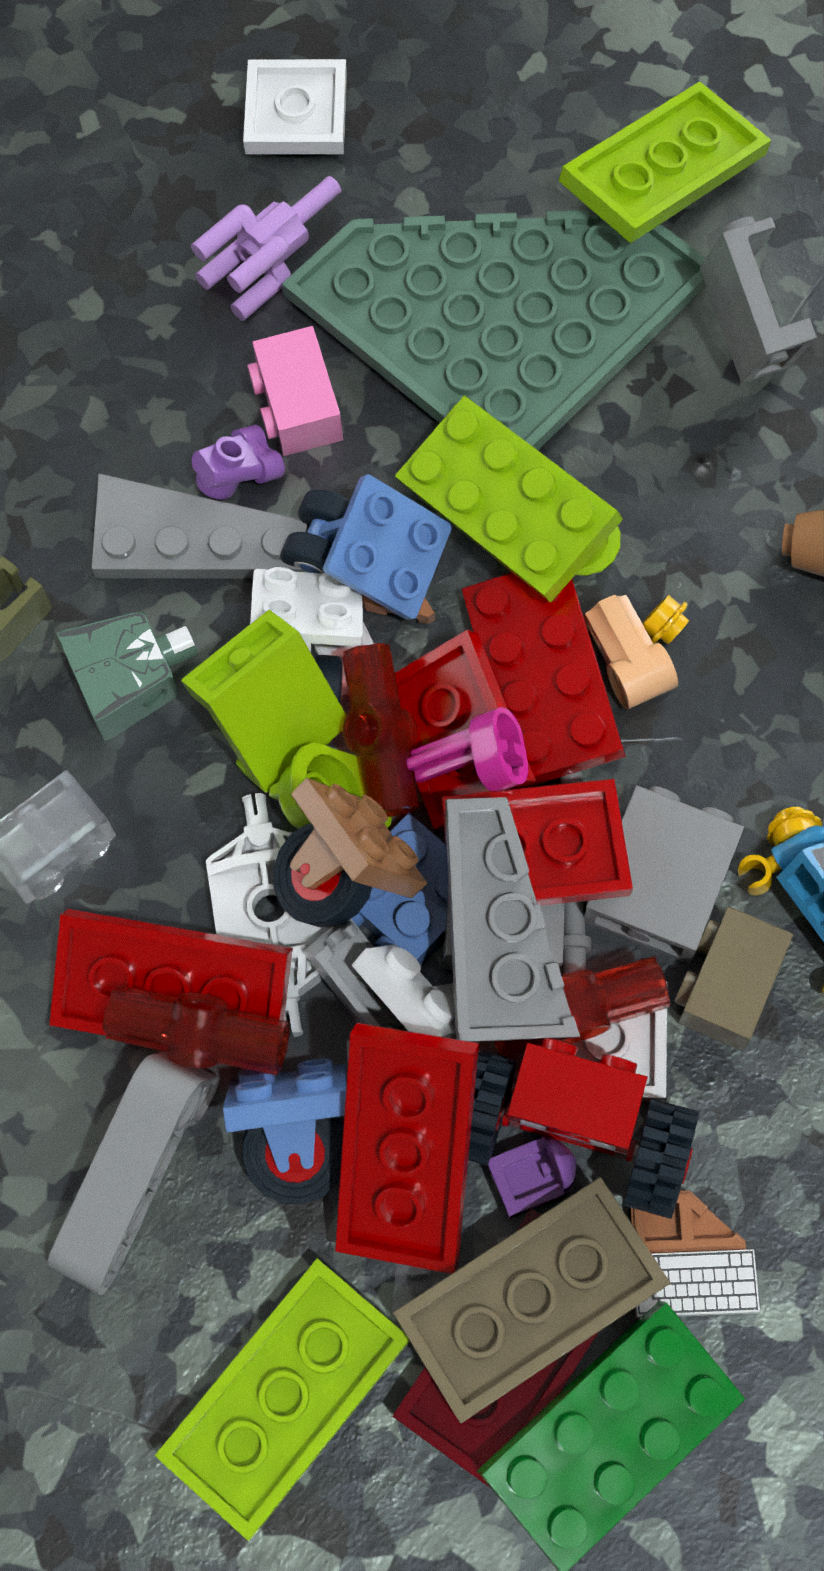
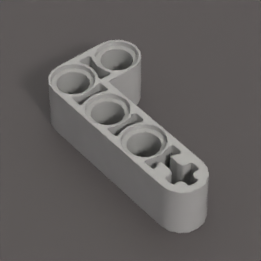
(129, 1169)

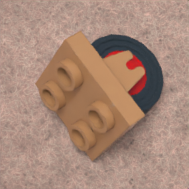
(335, 861)

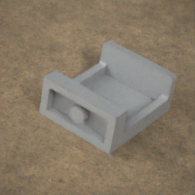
(744, 306)
(675, 871)

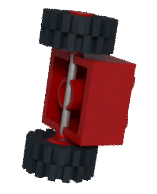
(588, 1108)

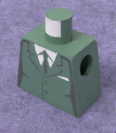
(125, 668)

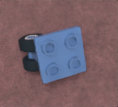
(370, 543)

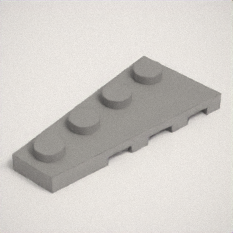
(182, 535)
(498, 935)

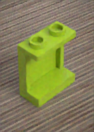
(267, 697)

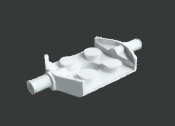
(239, 879)

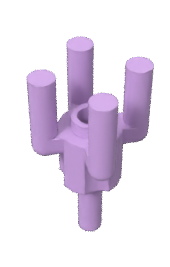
(261, 244)

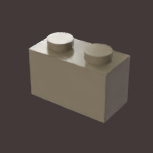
(734, 979)

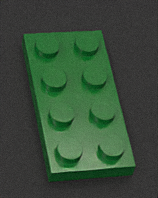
(611, 1436)

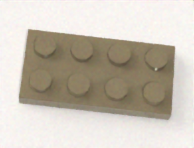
(530, 1299)

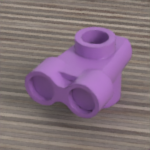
(236, 460)

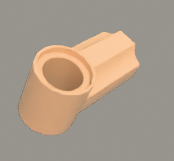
(634, 664)

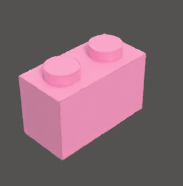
(297, 391)

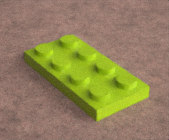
(664, 161)
(509, 498)
(282, 1399)

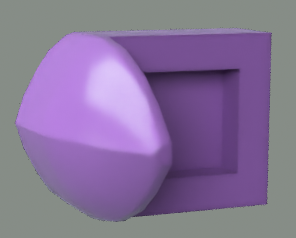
(533, 1175)

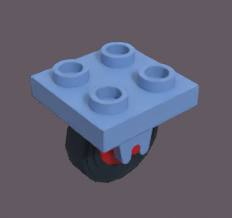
(290, 1128)

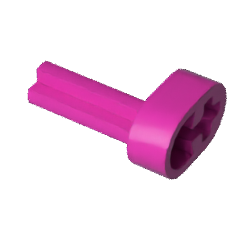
(490, 742)

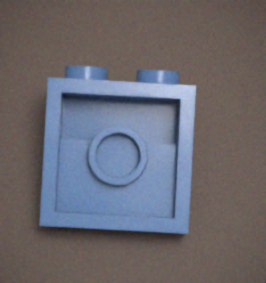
(418, 921)

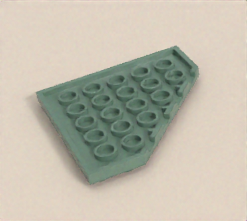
(497, 307)

